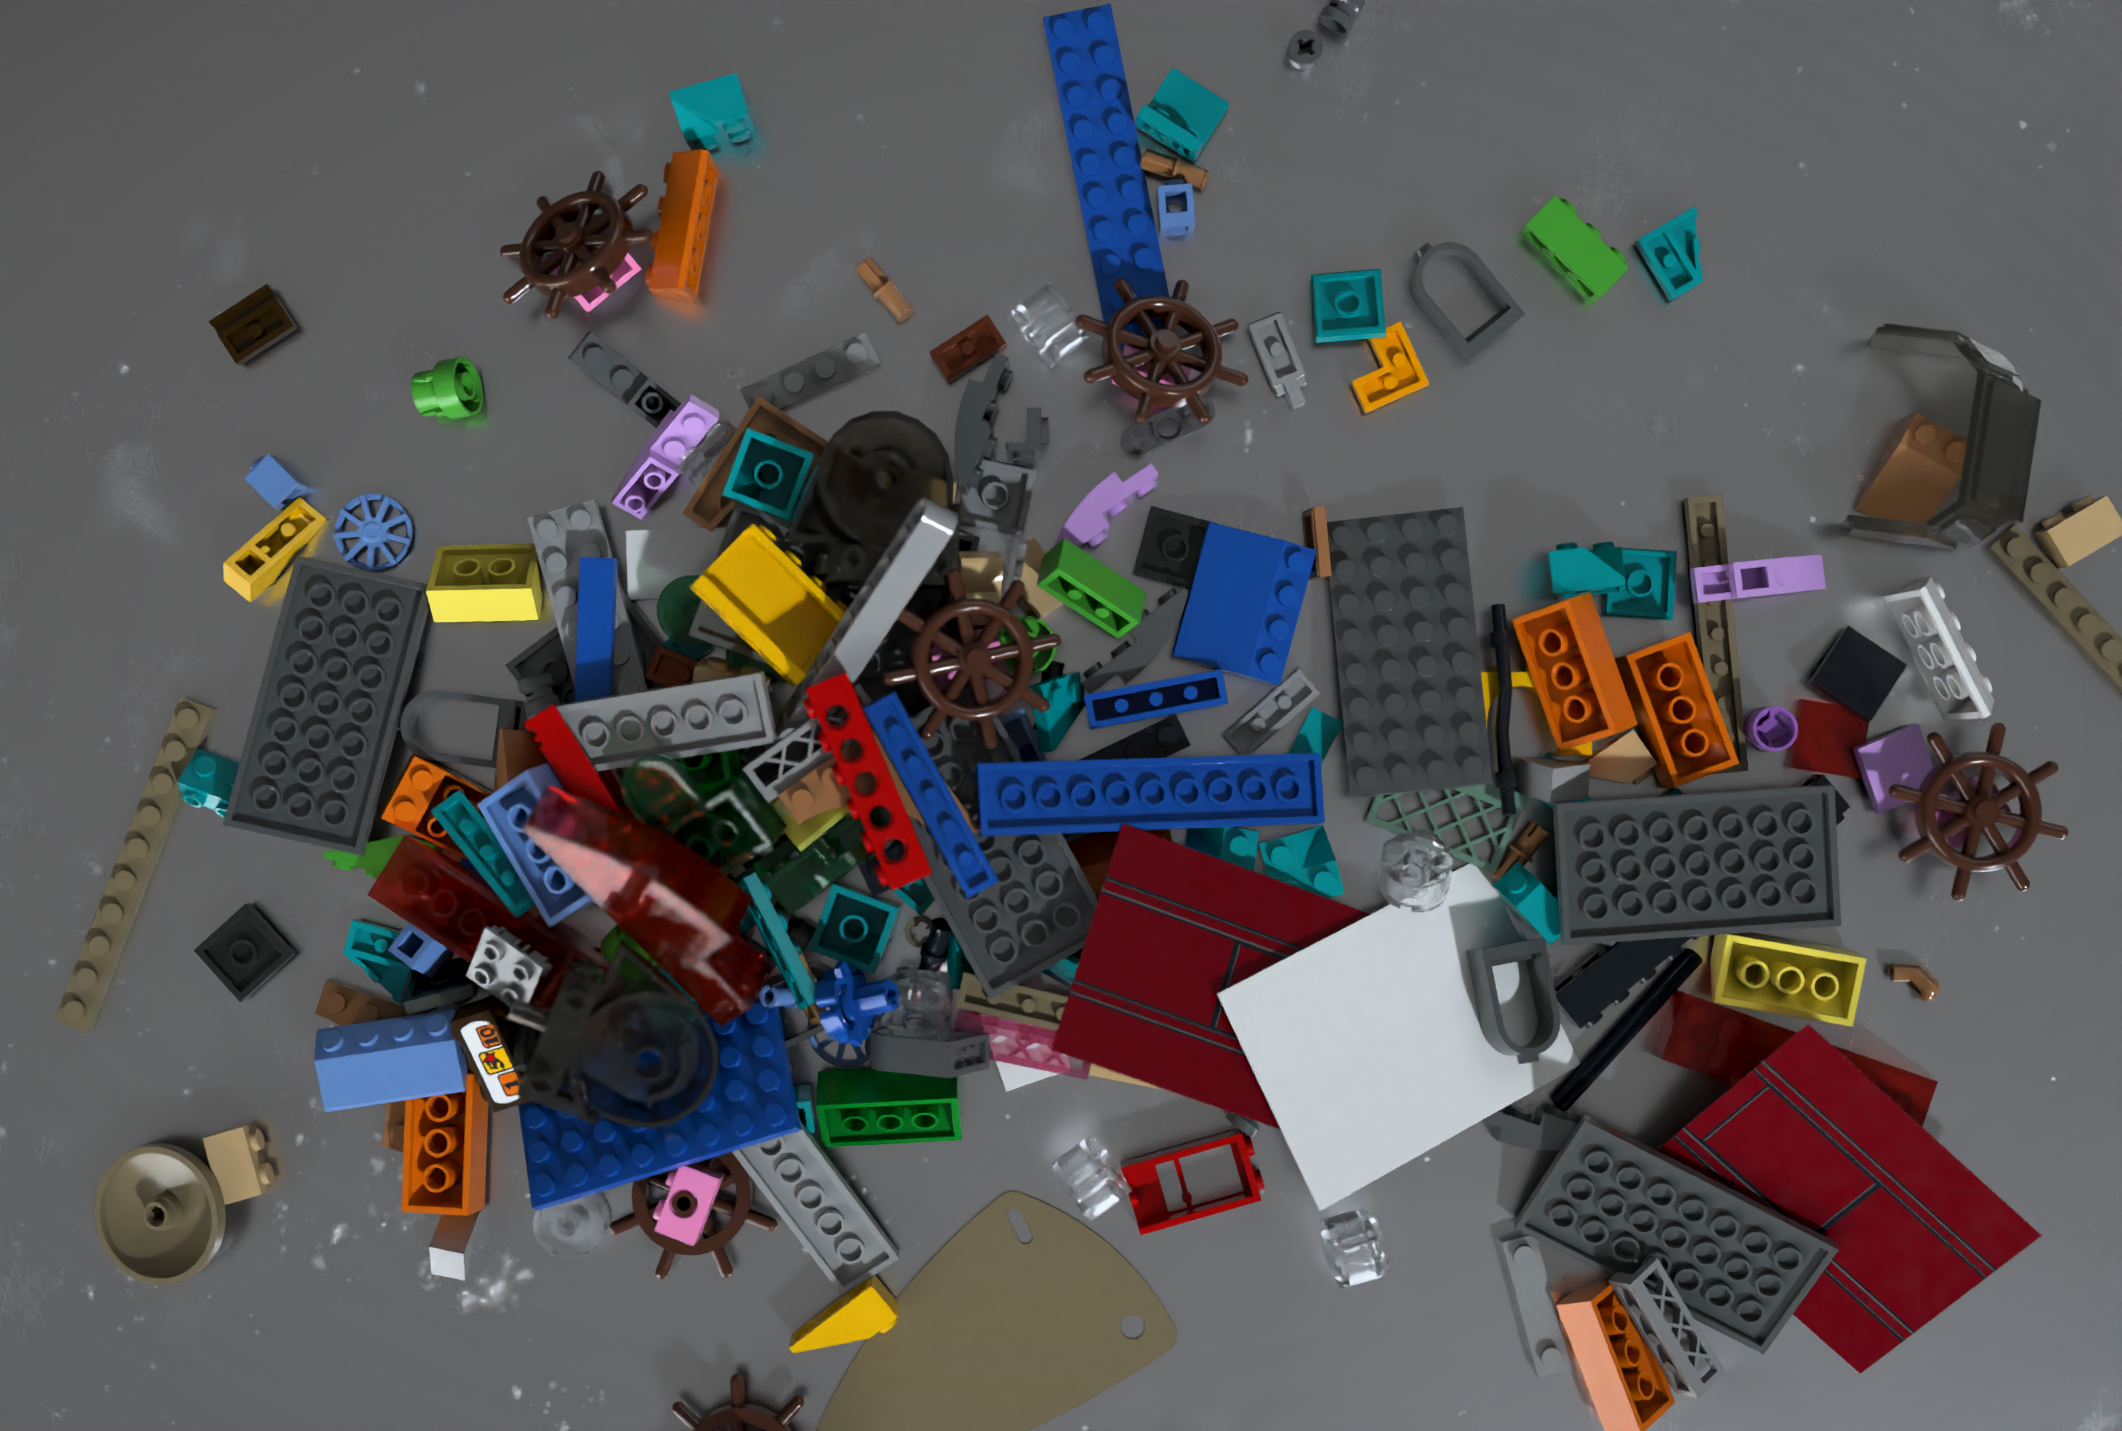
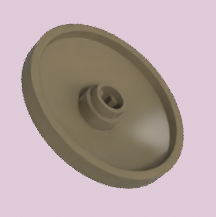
(159, 1214)

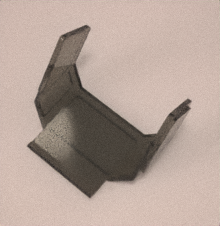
(1996, 448)

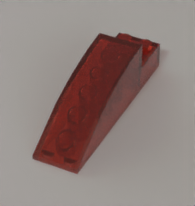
(658, 894)
(458, 904)
(1733, 1043)

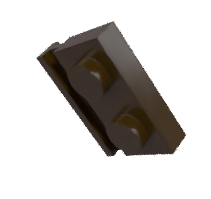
(253, 324)

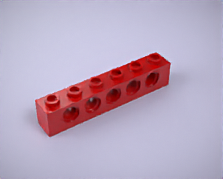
(840, 692)

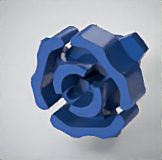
(853, 1002)

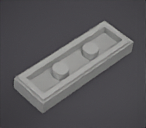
(1271, 713)

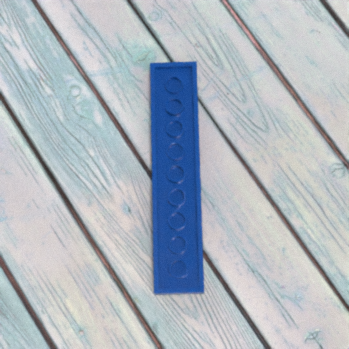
(1105, 156)
(1148, 794)

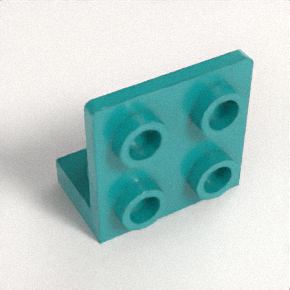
(1182, 115)

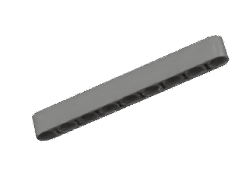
(872, 611)

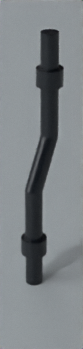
(1501, 641)

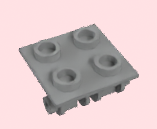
(506, 968)

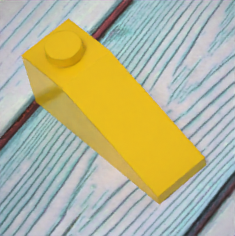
(272, 549)
(850, 1318)

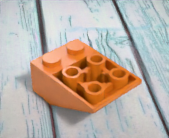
(422, 788)

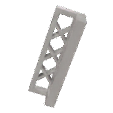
(803, 765)
(1656, 1331)

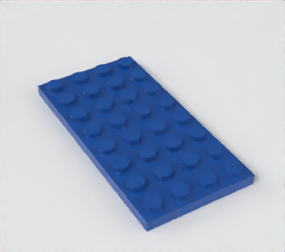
(746, 1106)

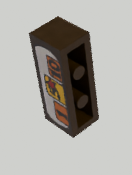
(489, 1049)

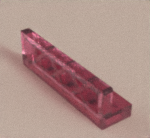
(1018, 1031)

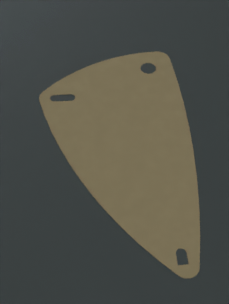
(1003, 1330)

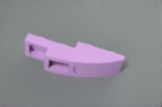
(657, 461)
(1088, 522)
(1757, 578)

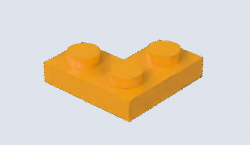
(1398, 374)

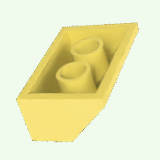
(485, 583)

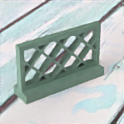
(1486, 793)

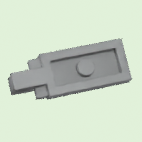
(1279, 358)

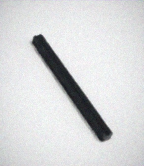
(1627, 1029)

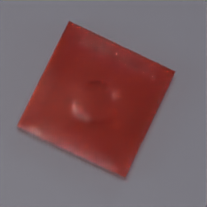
(1827, 739)

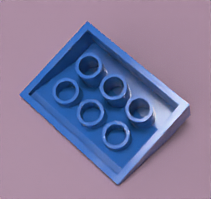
(1244, 603)

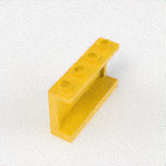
(770, 602)

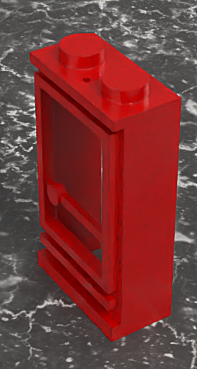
(572, 762)
(1147, 1192)

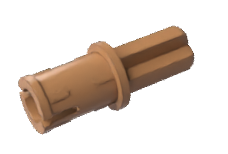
(1174, 168)
(884, 289)
(1522, 849)

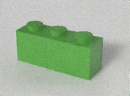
(1575, 248)
(1091, 588)

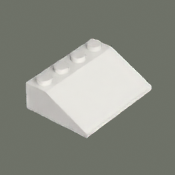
(1939, 650)

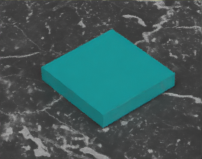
(1348, 305)
(1649, 586)

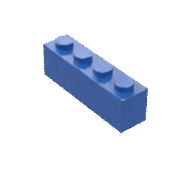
(1155, 699)

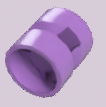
(1770, 729)

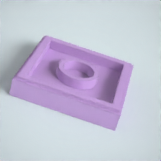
(1890, 760)

